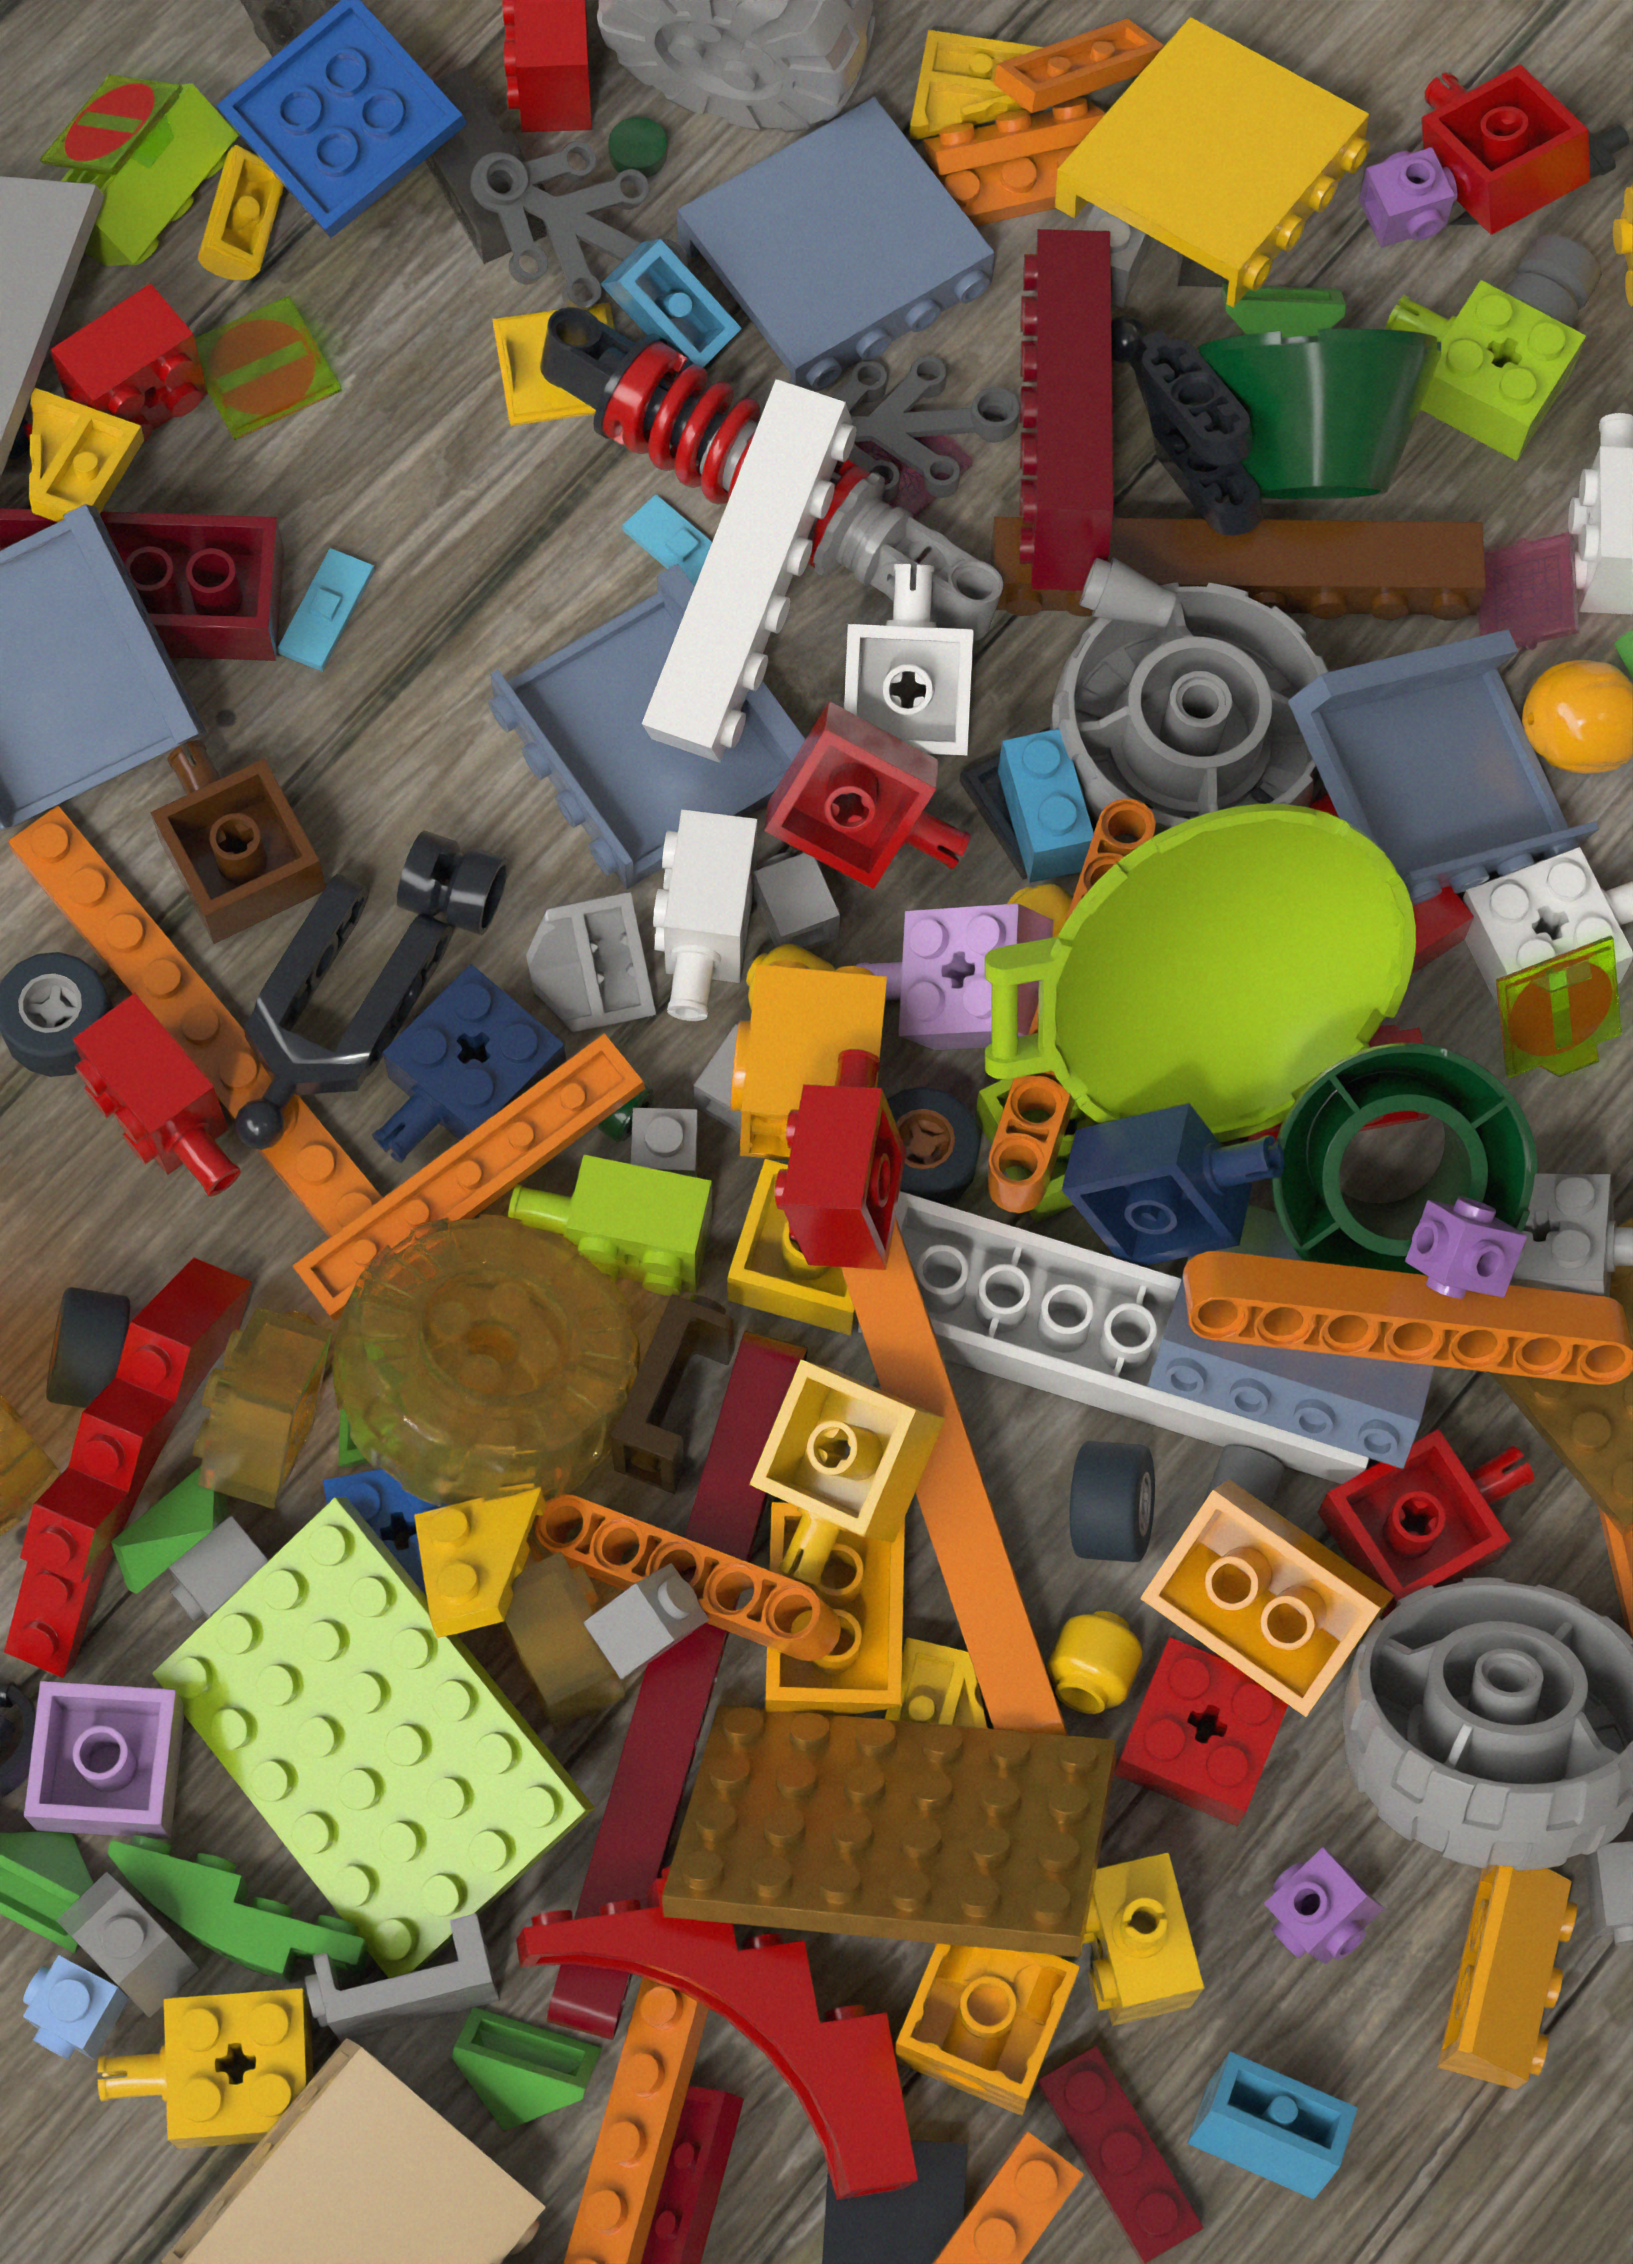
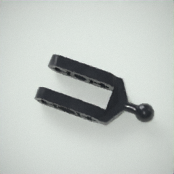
(1174, 421)
(302, 1065)

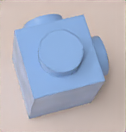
(72, 2008)

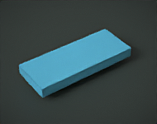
(668, 537)
(326, 609)

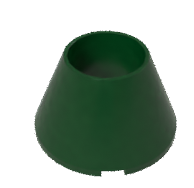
(1326, 406)
(1484, 1157)

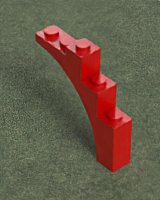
(114, 1450)
(836, 2068)

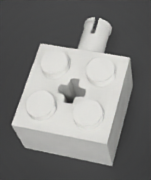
(1605, 522)
(912, 644)
(1551, 899)
(704, 905)

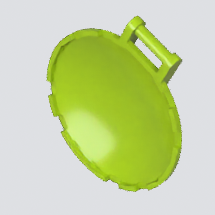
(1213, 970)

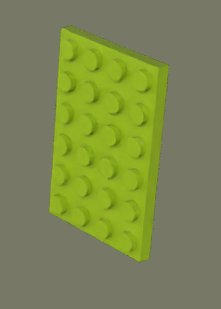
(372, 1740)

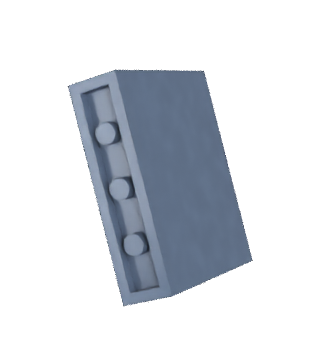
(839, 245)
(79, 671)
(586, 735)
(1435, 765)
(1326, 1397)

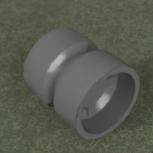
(1556, 278)

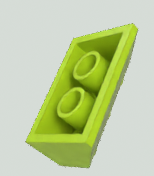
(145, 199)

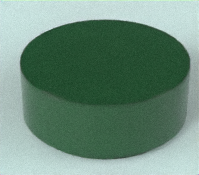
(638, 145)
(619, 1124)

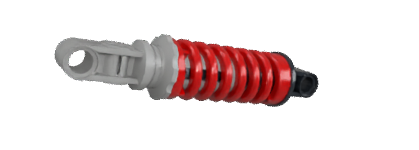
(635, 389)

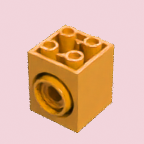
(795, 1039)
(986, 2020)

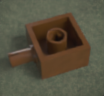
(227, 816)

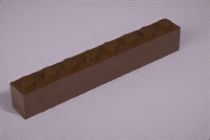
(1286, 564)

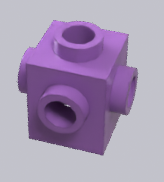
(1407, 196)
(1452, 1242)
(1321, 1908)

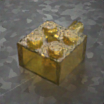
(262, 1405)
(553, 1643)

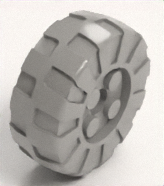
(744, 58)
(1189, 708)
(1494, 1723)

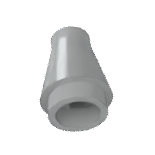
(1126, 595)

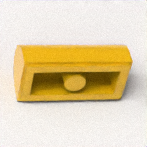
(240, 217)

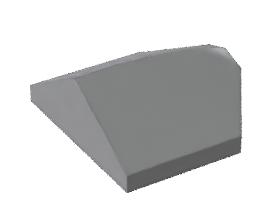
(591, 963)

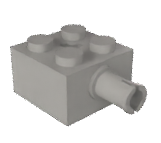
(1572, 1236)

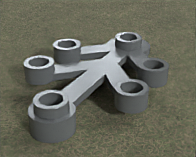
(564, 215)
(894, 426)

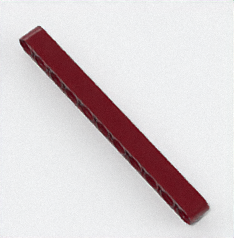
(677, 1684)

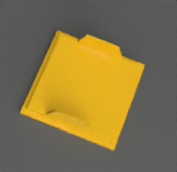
(526, 391)

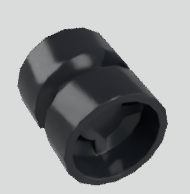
(473, 889)

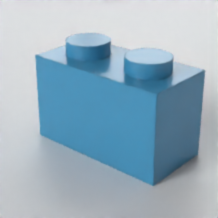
(670, 302)
(1045, 805)
(1272, 2125)

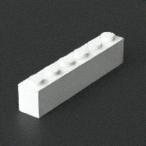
(749, 572)

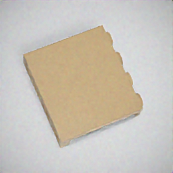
(362, 2179)

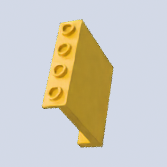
(1217, 155)

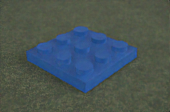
(341, 115)

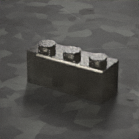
(457, 157)

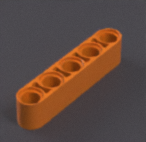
(716, 1580)

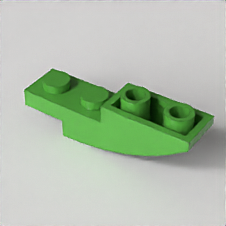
(209, 1907)

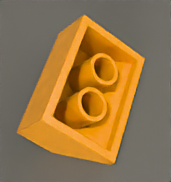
(866, 1593)
(1266, 1596)
(1508, 1975)

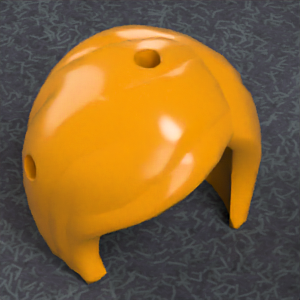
(1581, 717)

